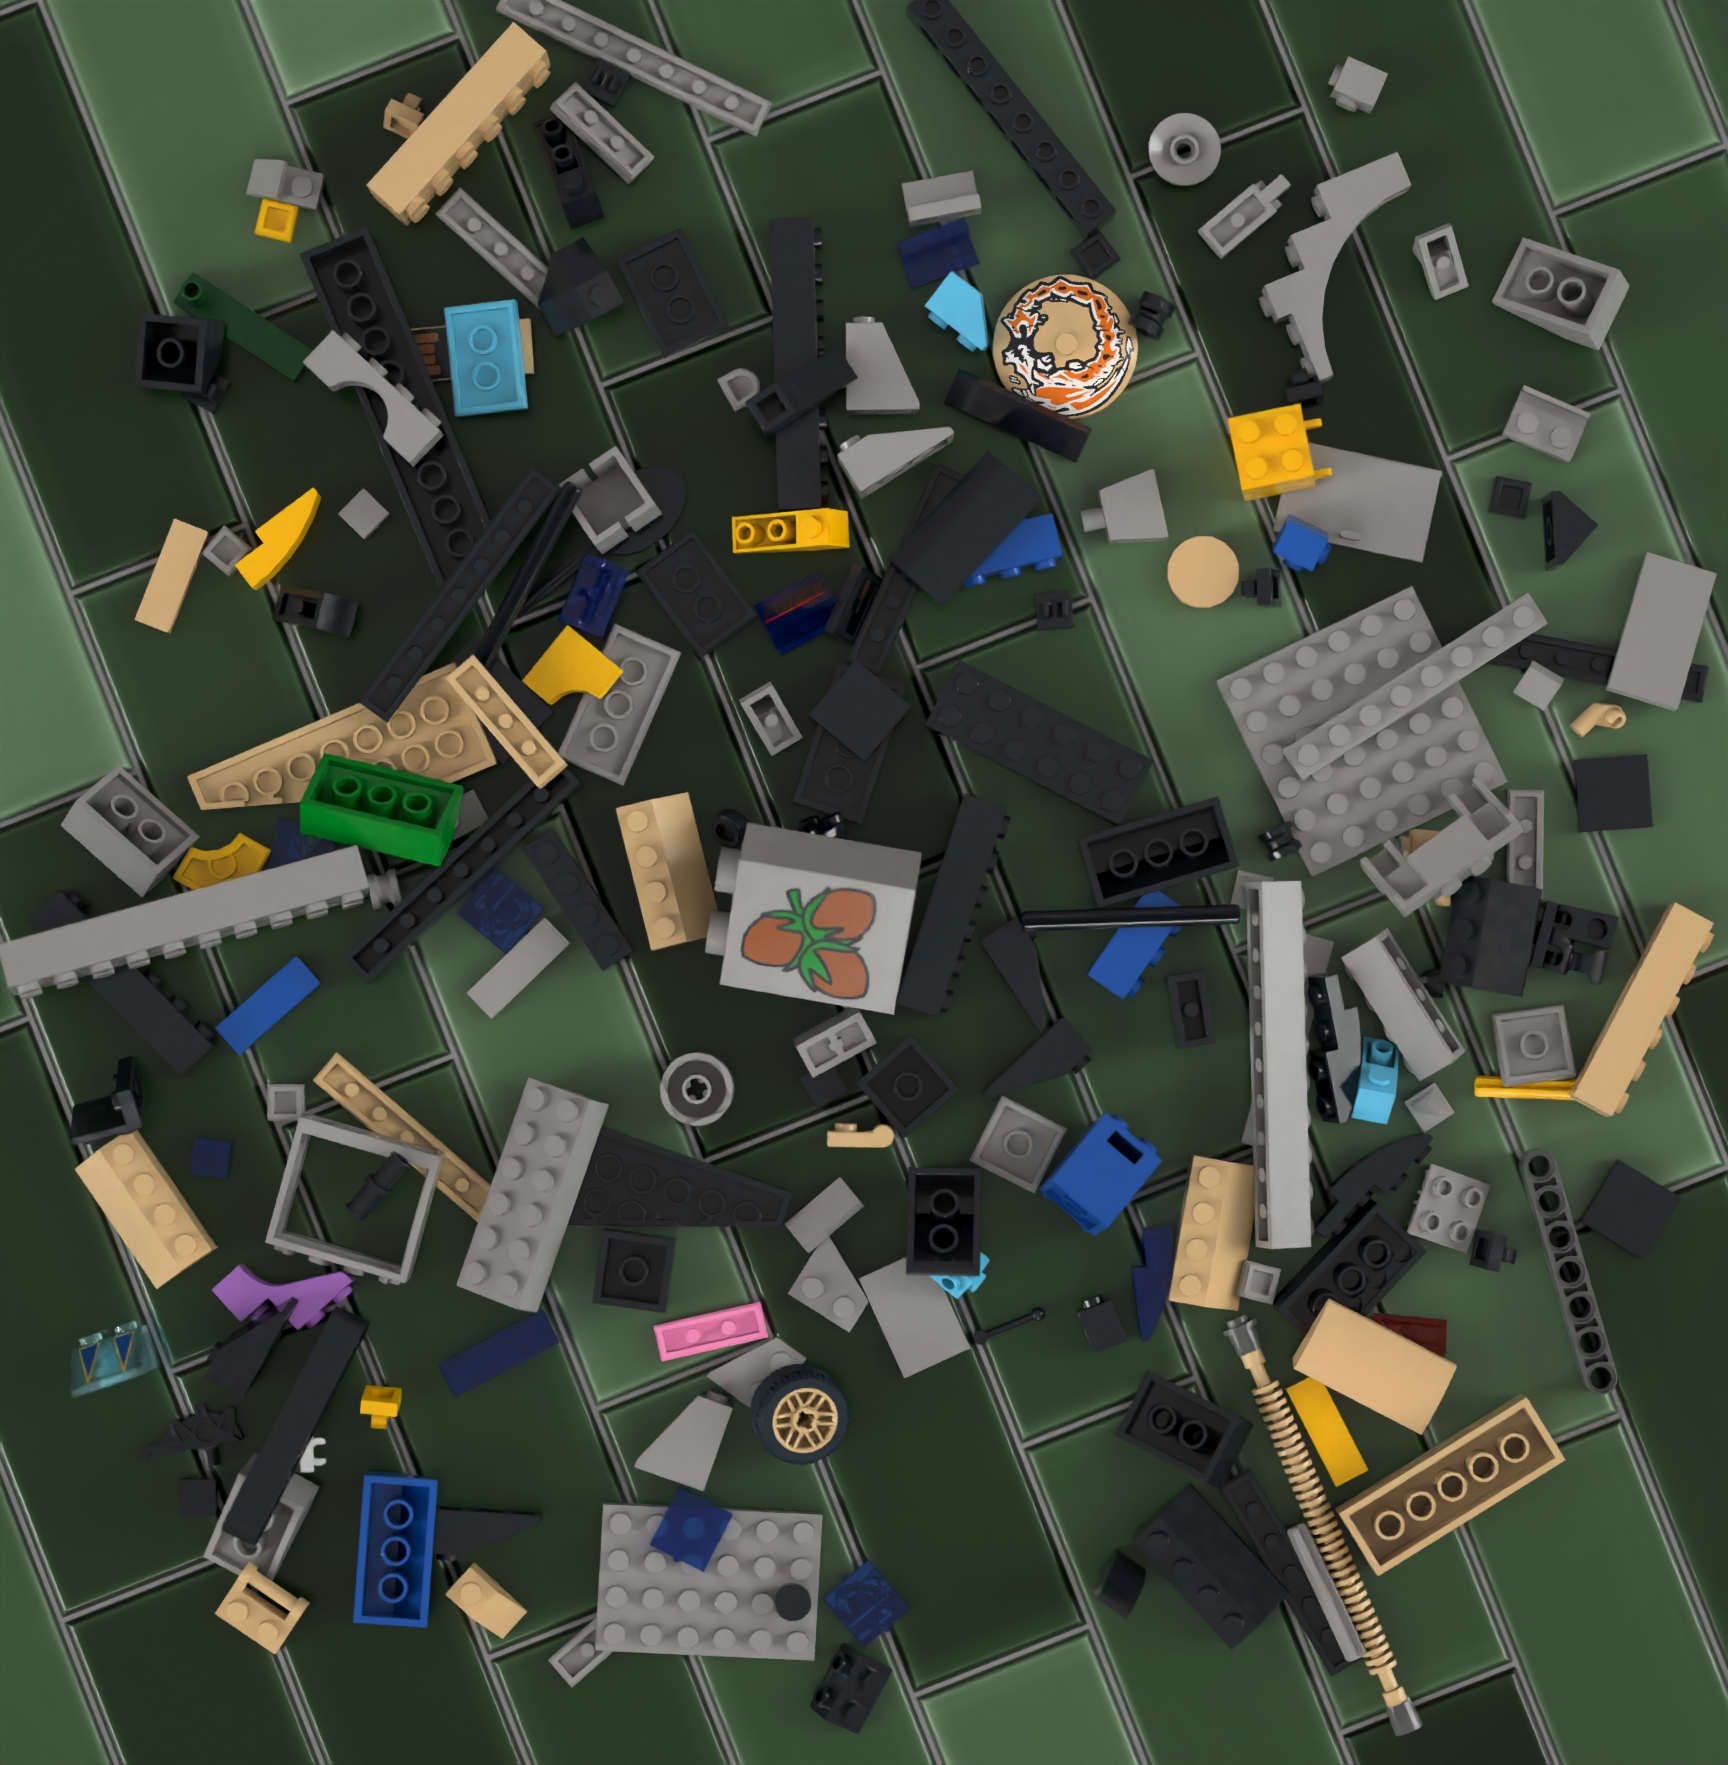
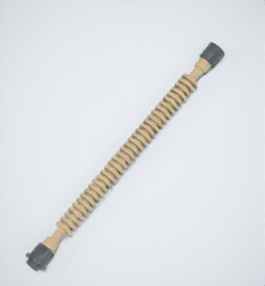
(1247, 1345)

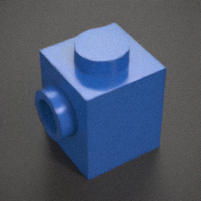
(1301, 544)

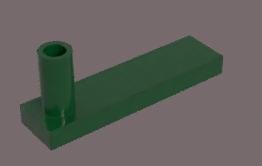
(244, 326)

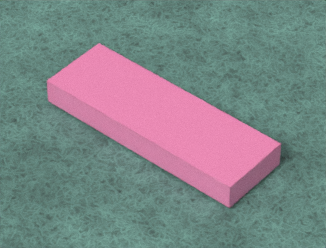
(710, 1331)

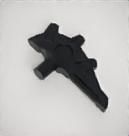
(199, 1432)

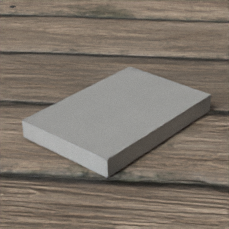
(913, 1317)

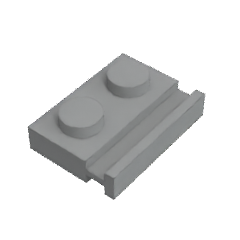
(1546, 424)

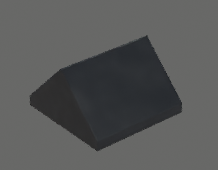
(1563, 528)

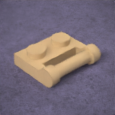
(848, 1136)
(256, 1615)

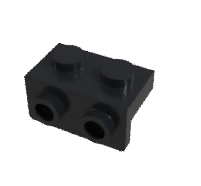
(850, 1688)

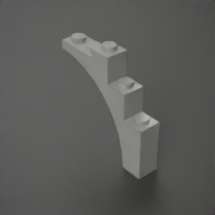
(1300, 296)

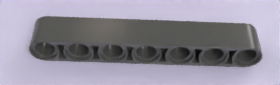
(1578, 1286)

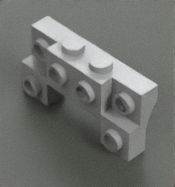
(1447, 857)

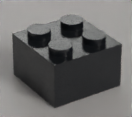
(907, 1086)
(634, 1270)

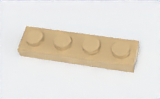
(506, 721)

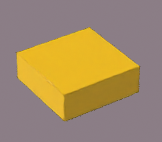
(277, 220)

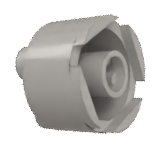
(687, 1107)

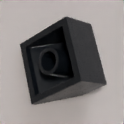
(177, 352)

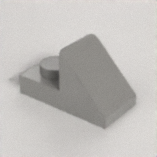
(285, 183)
(1440, 261)
(770, 718)

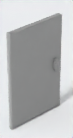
(1367, 500)

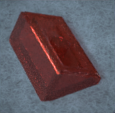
(1422, 1331)

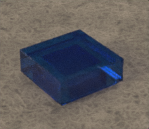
(211, 1157)

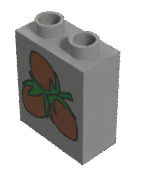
(814, 917)

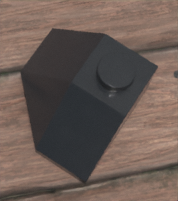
(576, 288)

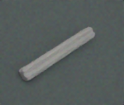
(1326, 1592)

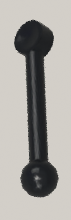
(981, 1336)

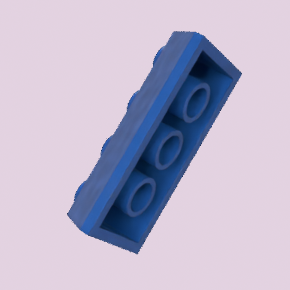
(395, 1549)

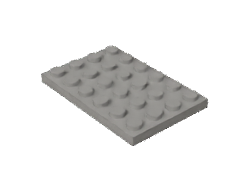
(726, 1610)

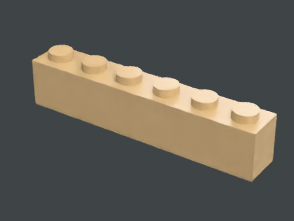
(1641, 1009)

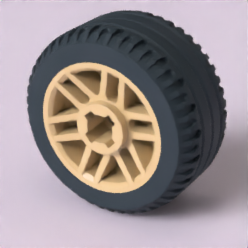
(793, 1392)

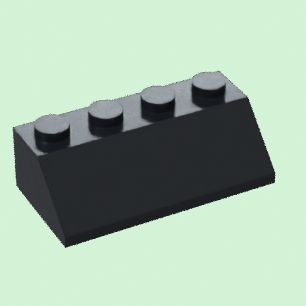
(1157, 852)
(1210, 1566)

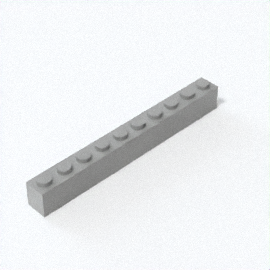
(1279, 1064)

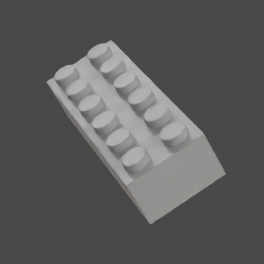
(532, 1195)

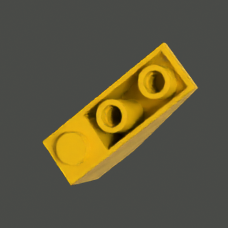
(791, 531)

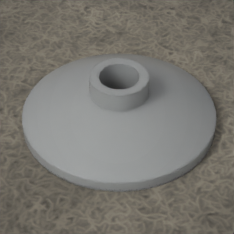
(1187, 131)

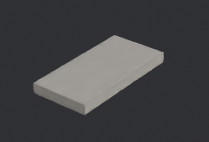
(1661, 631)
(611, 729)

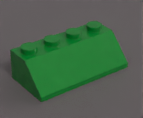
(381, 809)

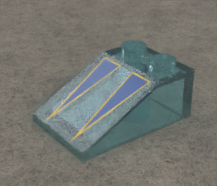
(112, 1359)

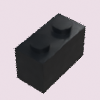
(1190, 1010)

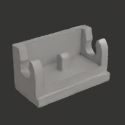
(834, 1041)

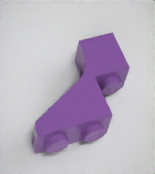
(247, 1295)

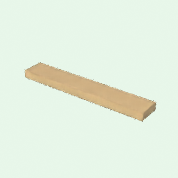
(387, 1118)

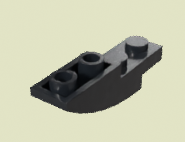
(1337, 1062)
(1380, 1168)

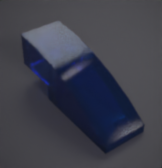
(1152, 1278)
(498, 1353)

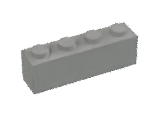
(1402, 1005)

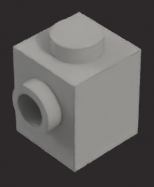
(1356, 85)

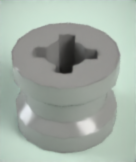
(384, 889)

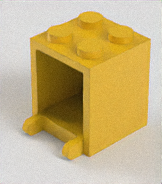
(1274, 452)

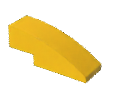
(280, 540)

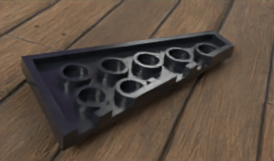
(654, 1186)

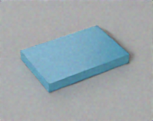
(486, 358)

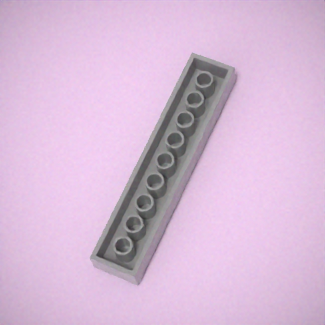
(184, 921)

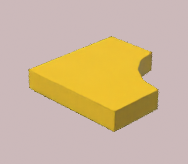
(572, 667)
(216, 866)

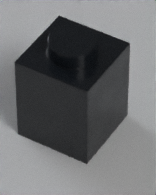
(1100, 1323)

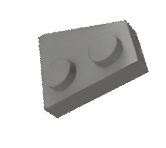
(830, 1287)
(748, 1370)

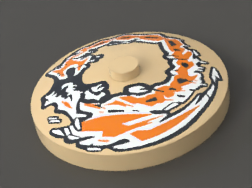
(1065, 345)

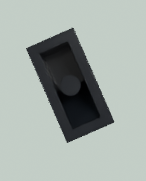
(315, 611)

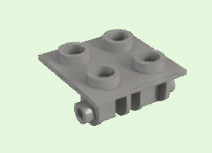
(1448, 1208)

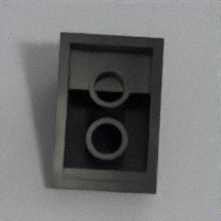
(944, 1221)
(1184, 1430)

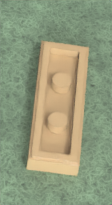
(172, 576)

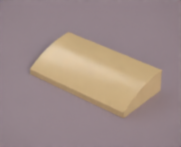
(1374, 1366)

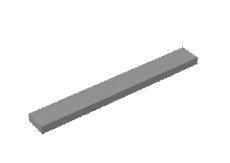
(642, 61)

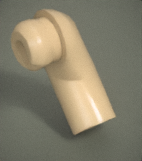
(1601, 715)

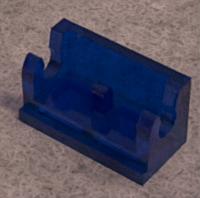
(593, 595)

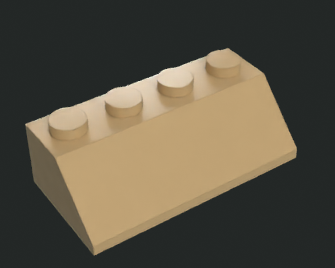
(668, 869)
(145, 1207)
(1213, 1233)

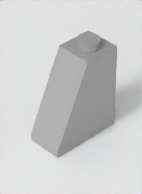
(881, 379)
(689, 1442)

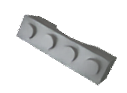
(340, 366)

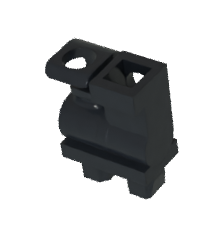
(1558, 930)

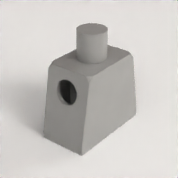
(1129, 511)

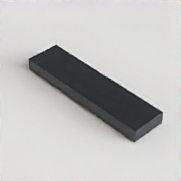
(1017, 415)

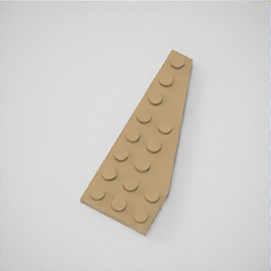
(426, 736)

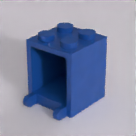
(1101, 1173)

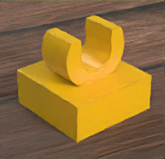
(381, 1404)

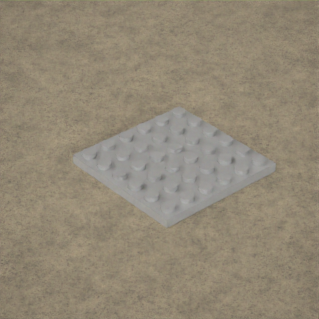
(1388, 779)

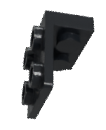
(114, 1114)

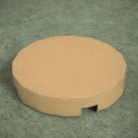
(1203, 572)

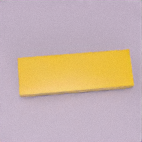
(1326, 1430)

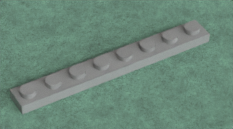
(1414, 686)

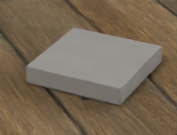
(1533, 1046)
(1018, 1144)

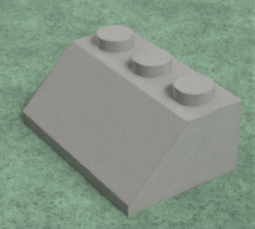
(129, 830)

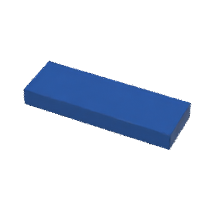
(268, 1005)

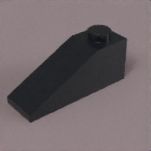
(1017, 962)
(1047, 1058)
(246, 1350)
(470, 1529)

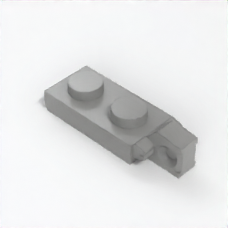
(1243, 216)

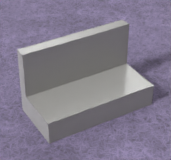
(941, 198)

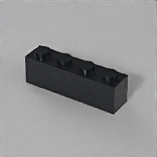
(578, 899)

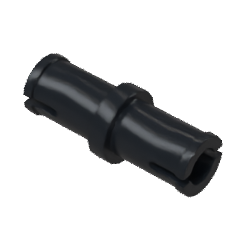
(377, 1185)

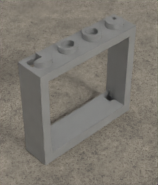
(323, 1252)

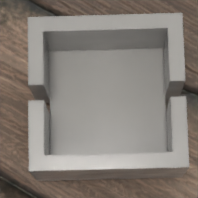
(611, 501)

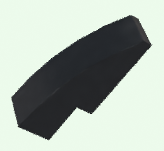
(1120, 1583)

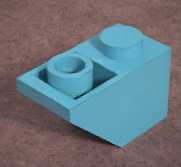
(963, 309)
(1376, 1080)

